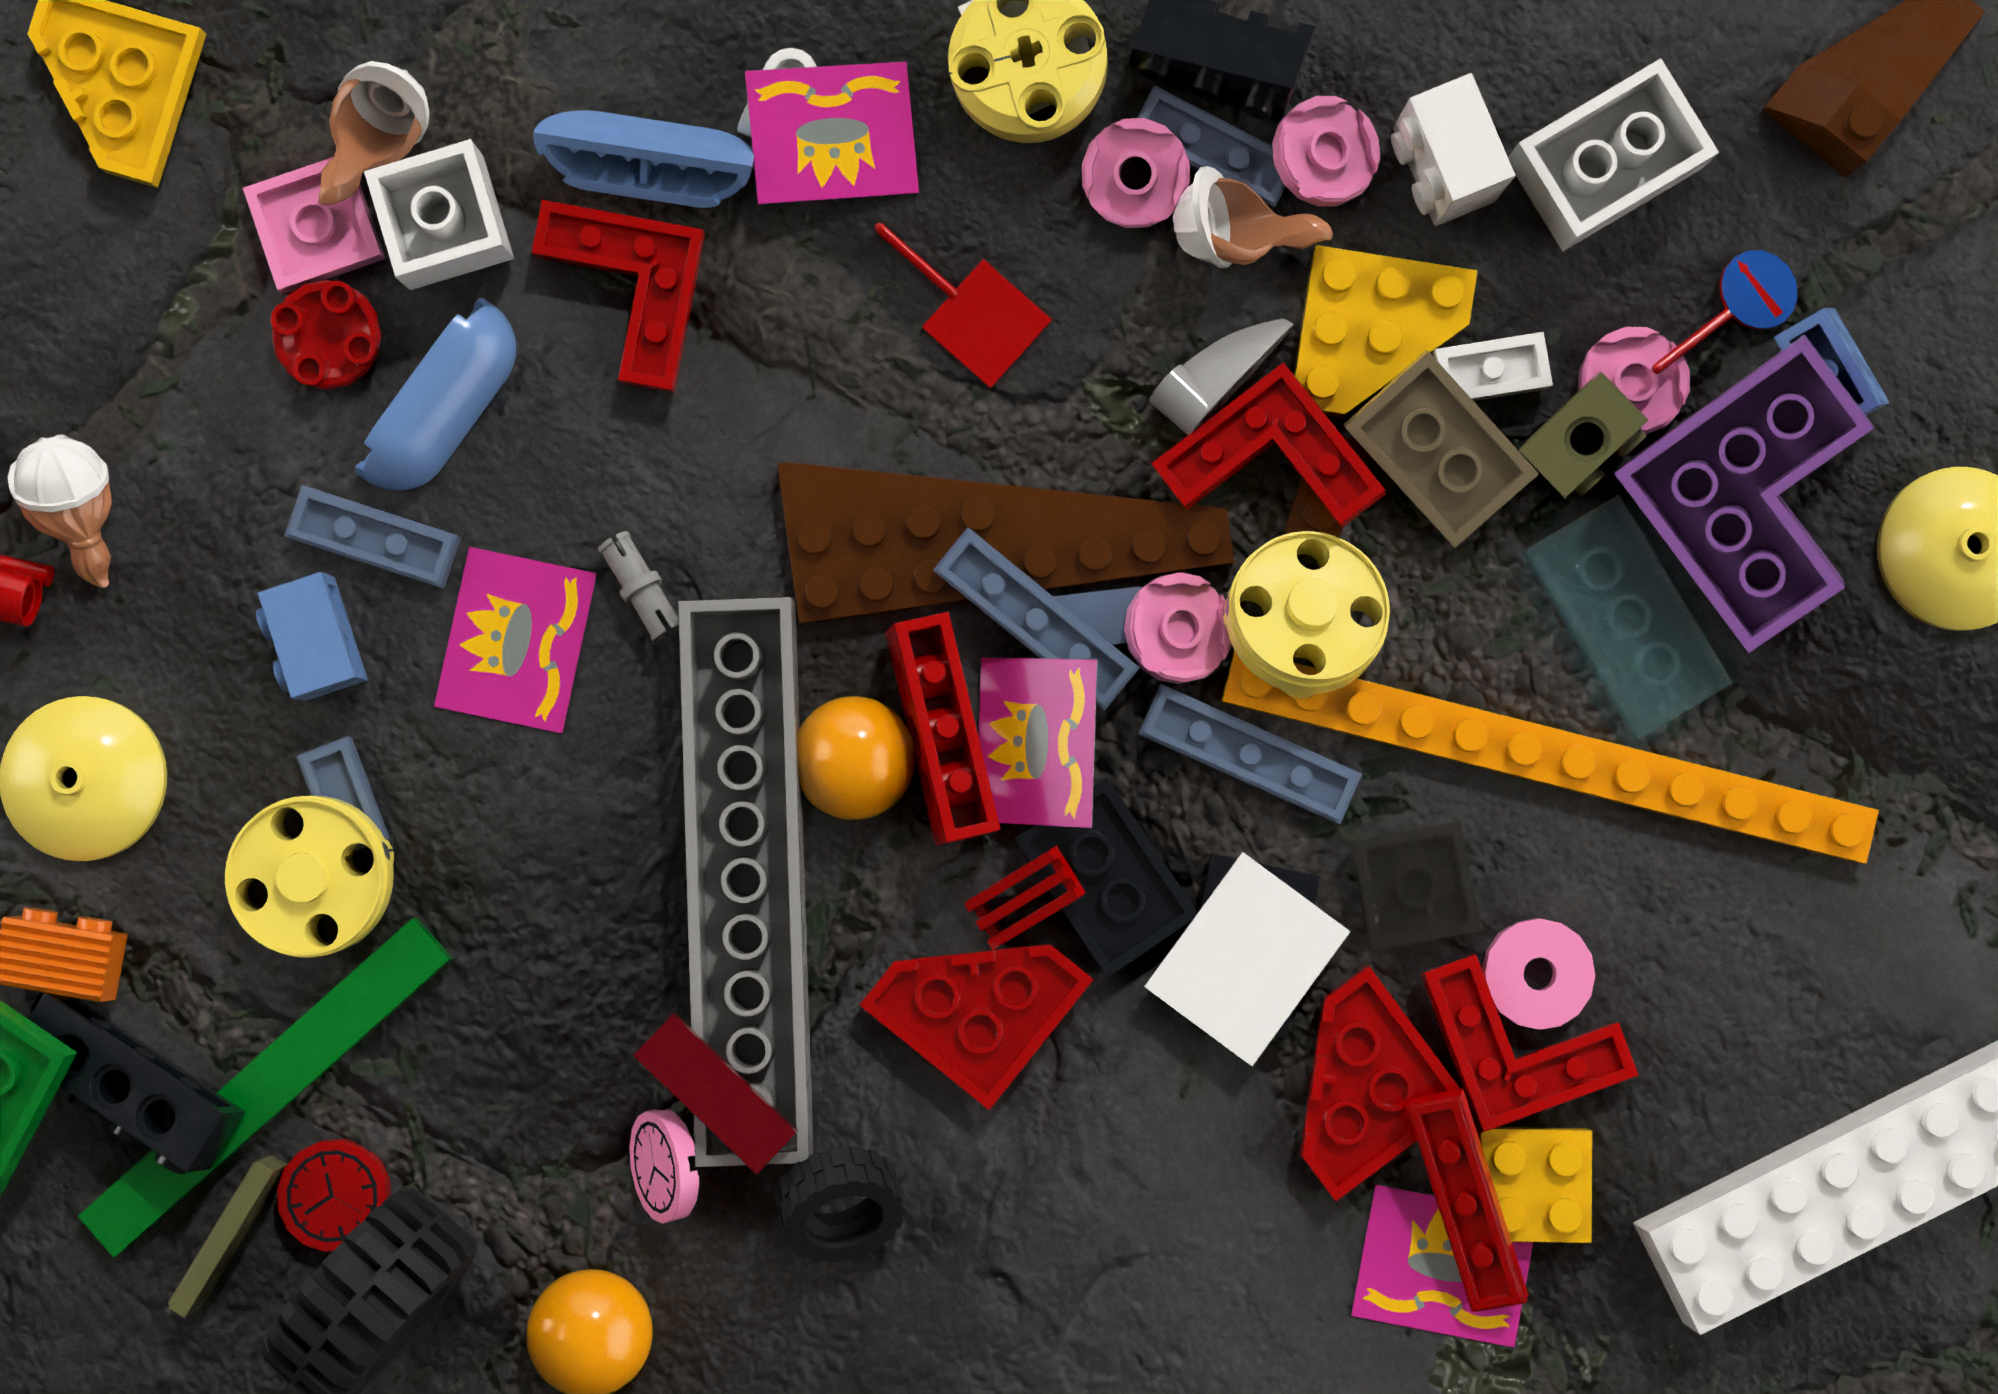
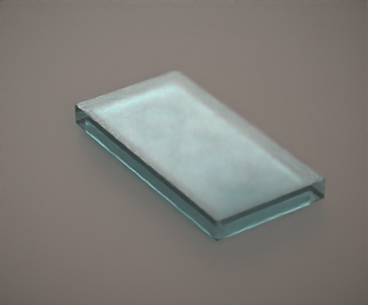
(1627, 617)

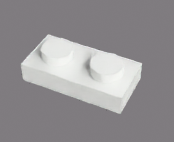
(1498, 366)

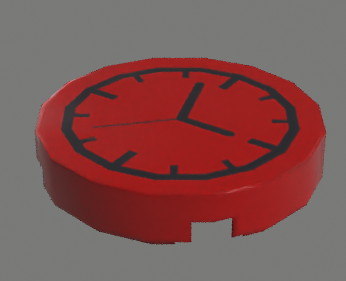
(330, 1191)

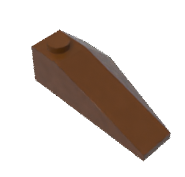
(1867, 82)

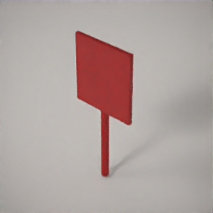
(983, 319)

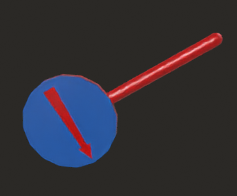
(1755, 292)

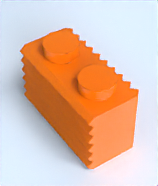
(61, 957)

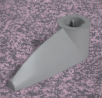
(1210, 378)

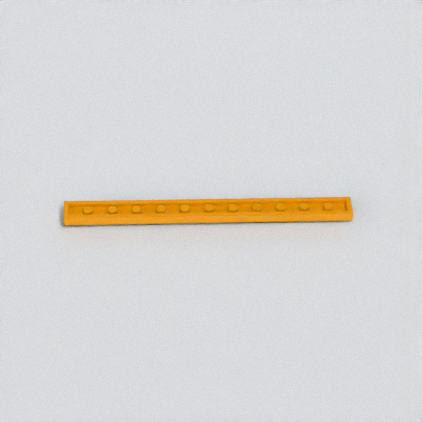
(1569, 762)

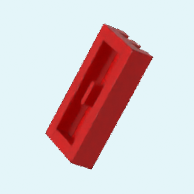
(989, 919)

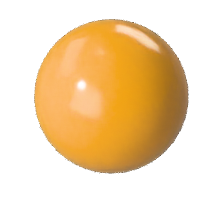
(854, 758)
(589, 1332)

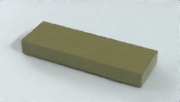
(226, 1235)

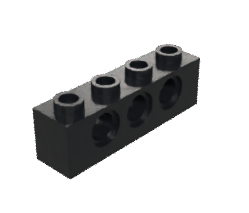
(201, 1115)

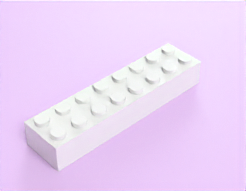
(1829, 1194)

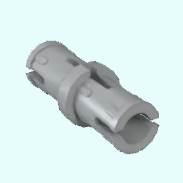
(640, 586)

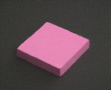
(308, 239)

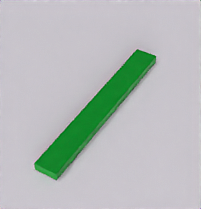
(277, 1078)

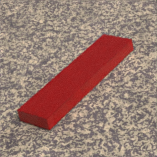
(1467, 1200)

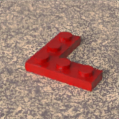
(667, 270)
(1267, 414)
(1491, 1076)

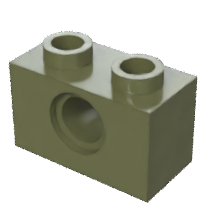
(1595, 403)

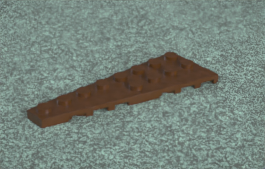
(875, 536)

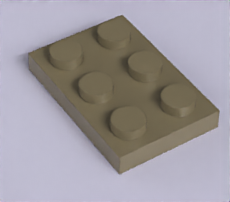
(1440, 448)

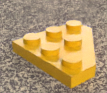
(119, 78)
(1372, 319)

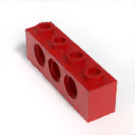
(942, 729)

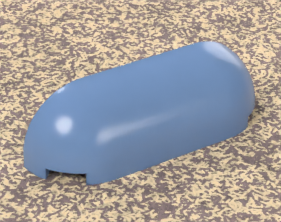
(644, 157)
(440, 400)

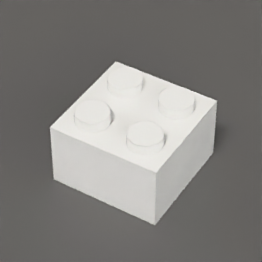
(1451, 150)
(439, 215)

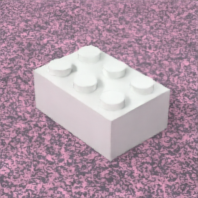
(1612, 154)

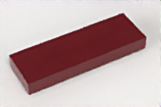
(715, 1093)

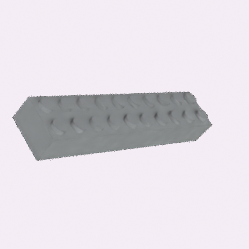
(746, 856)

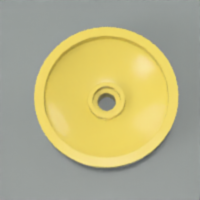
(1927, 553)
(116, 786)

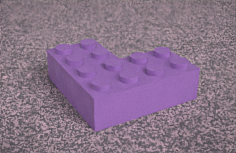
(1719, 486)

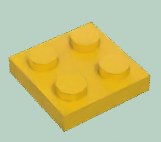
(1542, 1181)

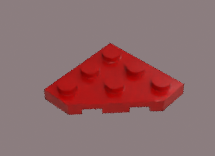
(978, 1010)
(1361, 1081)

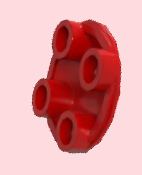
(326, 334)

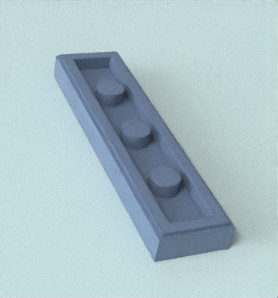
(1031, 612)
(1250, 754)

